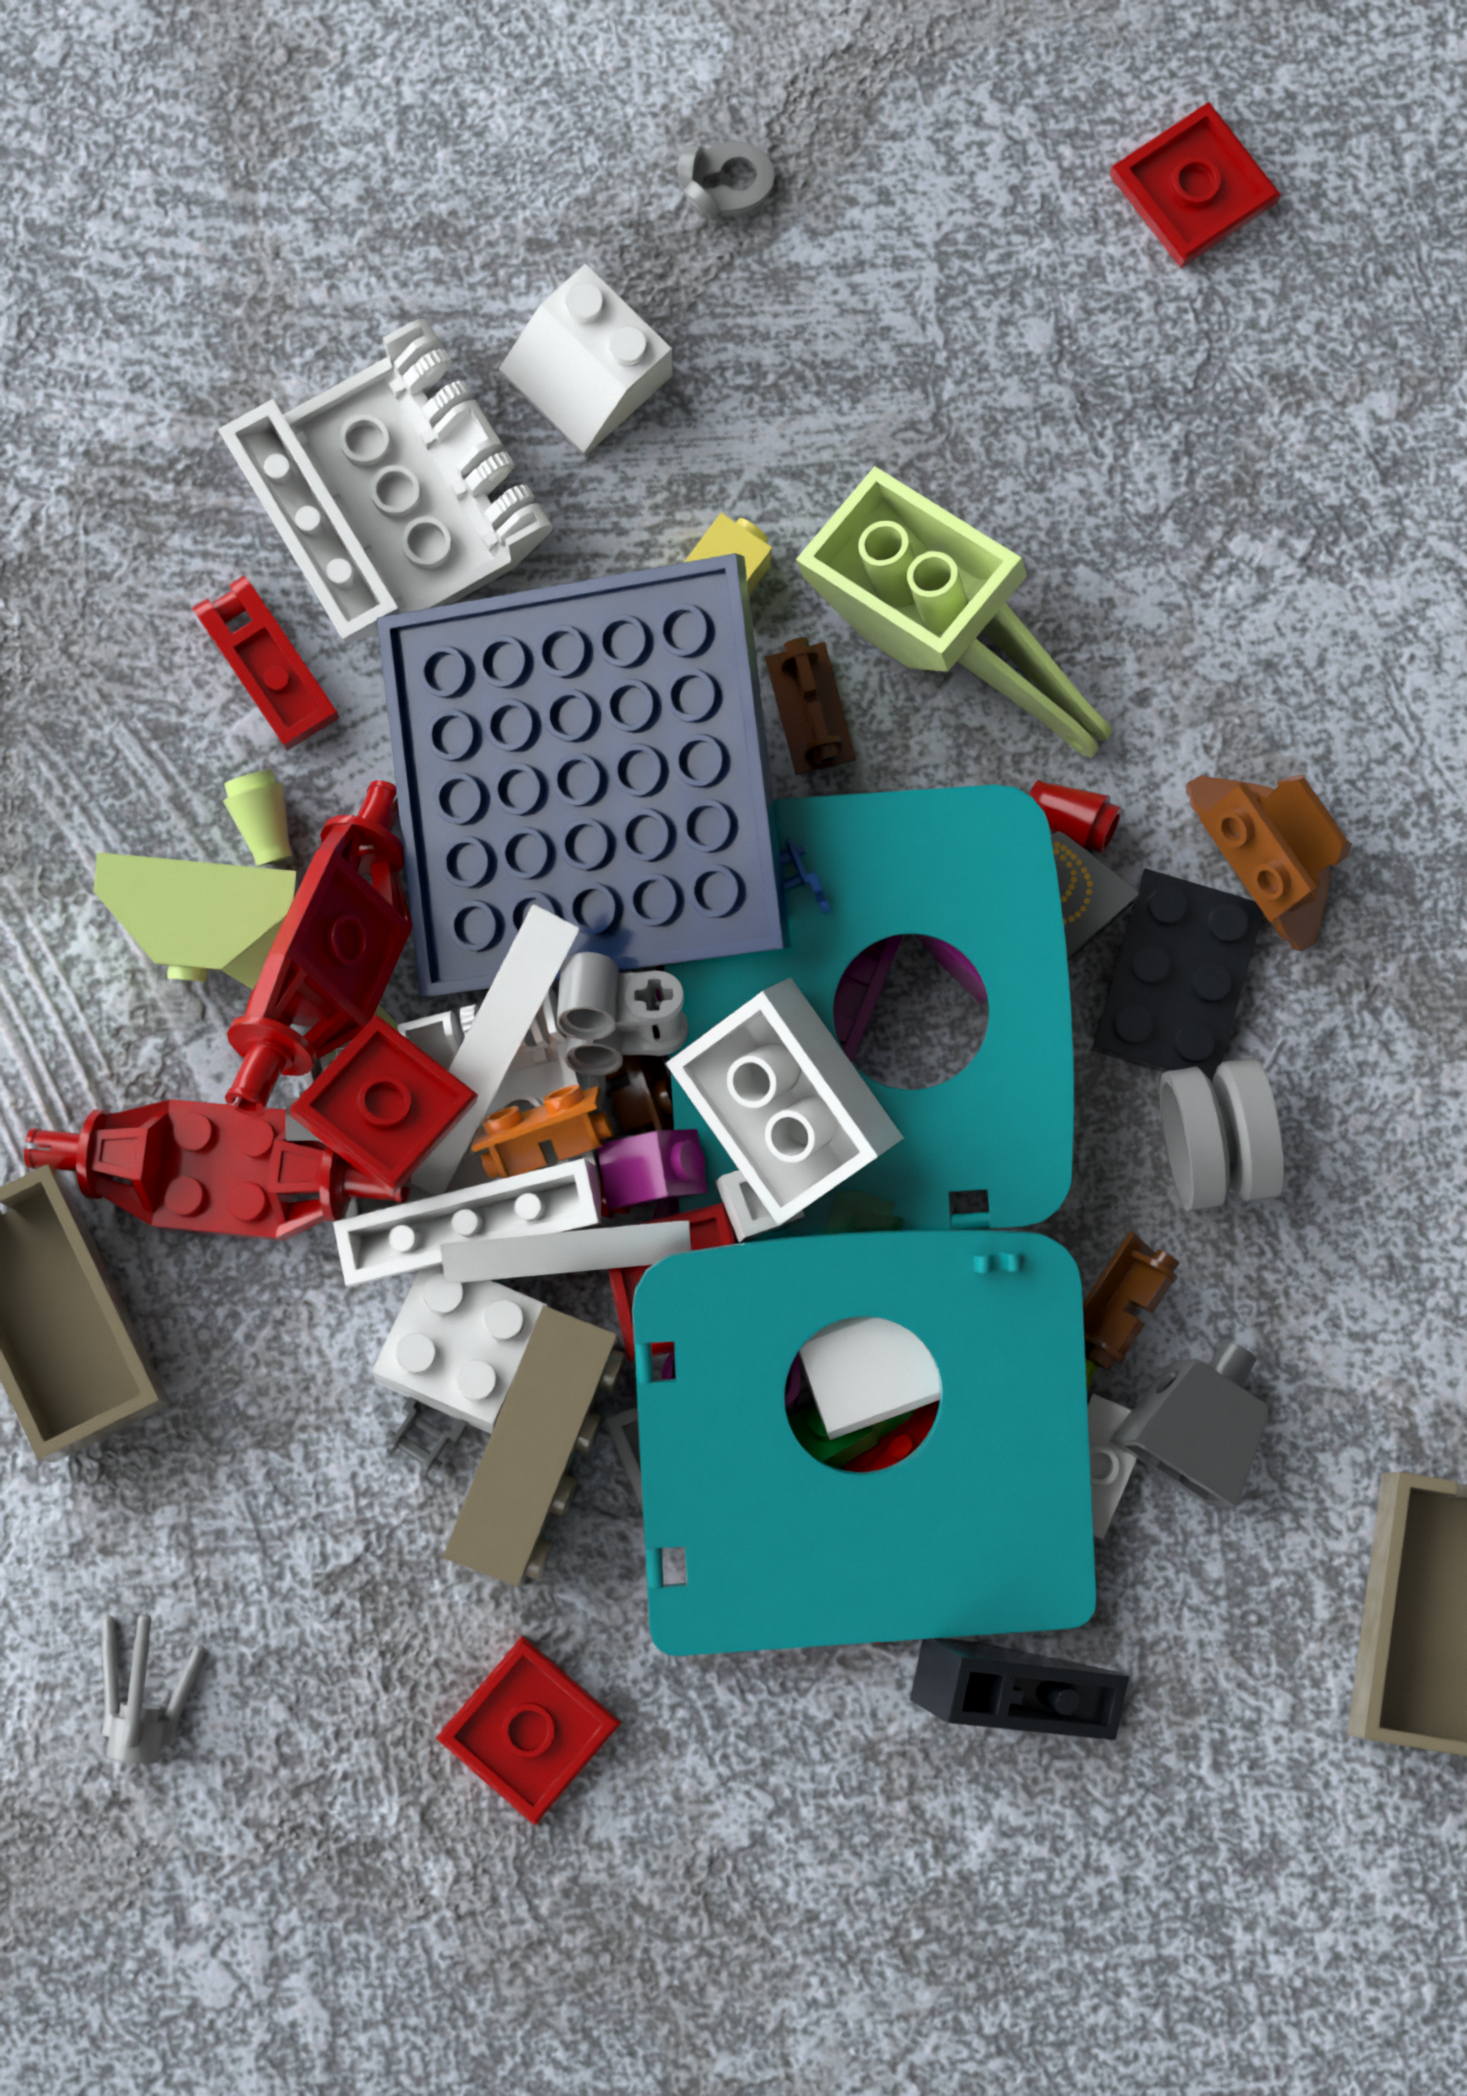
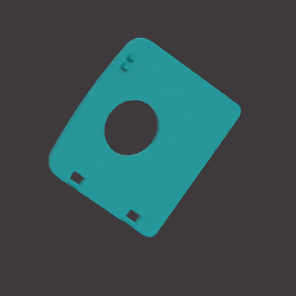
(951, 868)
(955, 1539)

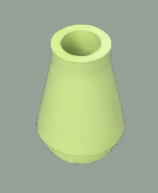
(260, 814)

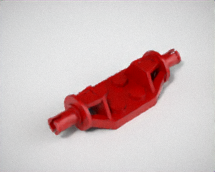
(328, 953)
(206, 1169)

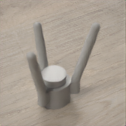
(135, 1726)

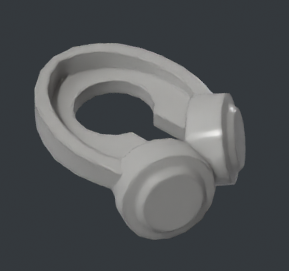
(697, 165)

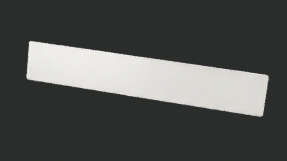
(499, 1033)

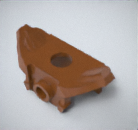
(1276, 845)

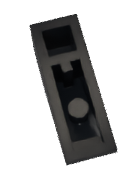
(1017, 1690)

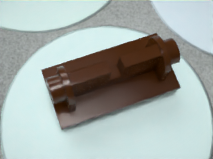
(809, 706)
(648, 1100)
(1130, 1280)

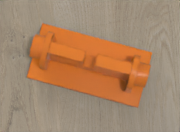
(563, 1118)

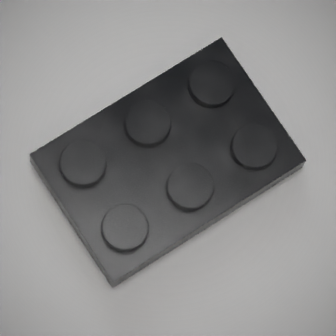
(1177, 975)

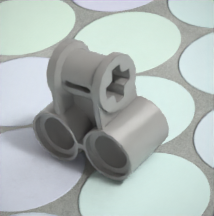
(614, 1013)

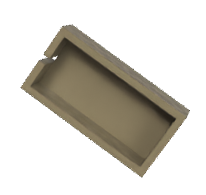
(64, 1329)
(534, 1447)
(1415, 1619)

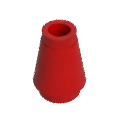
(1078, 813)

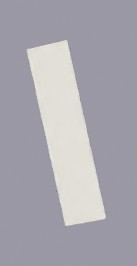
(563, 1251)

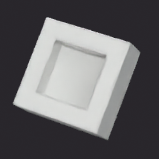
(746, 1209)

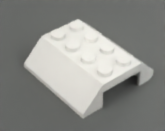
(388, 487)
(564, 1196)

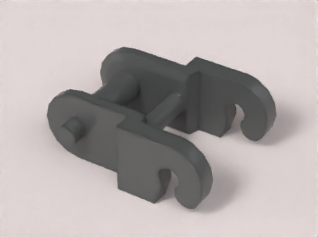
(427, 1458)

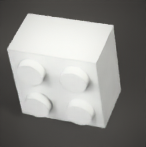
(457, 1345)

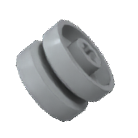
(1221, 1134)

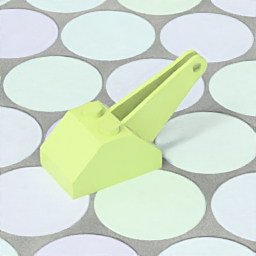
(926, 590)
(199, 913)

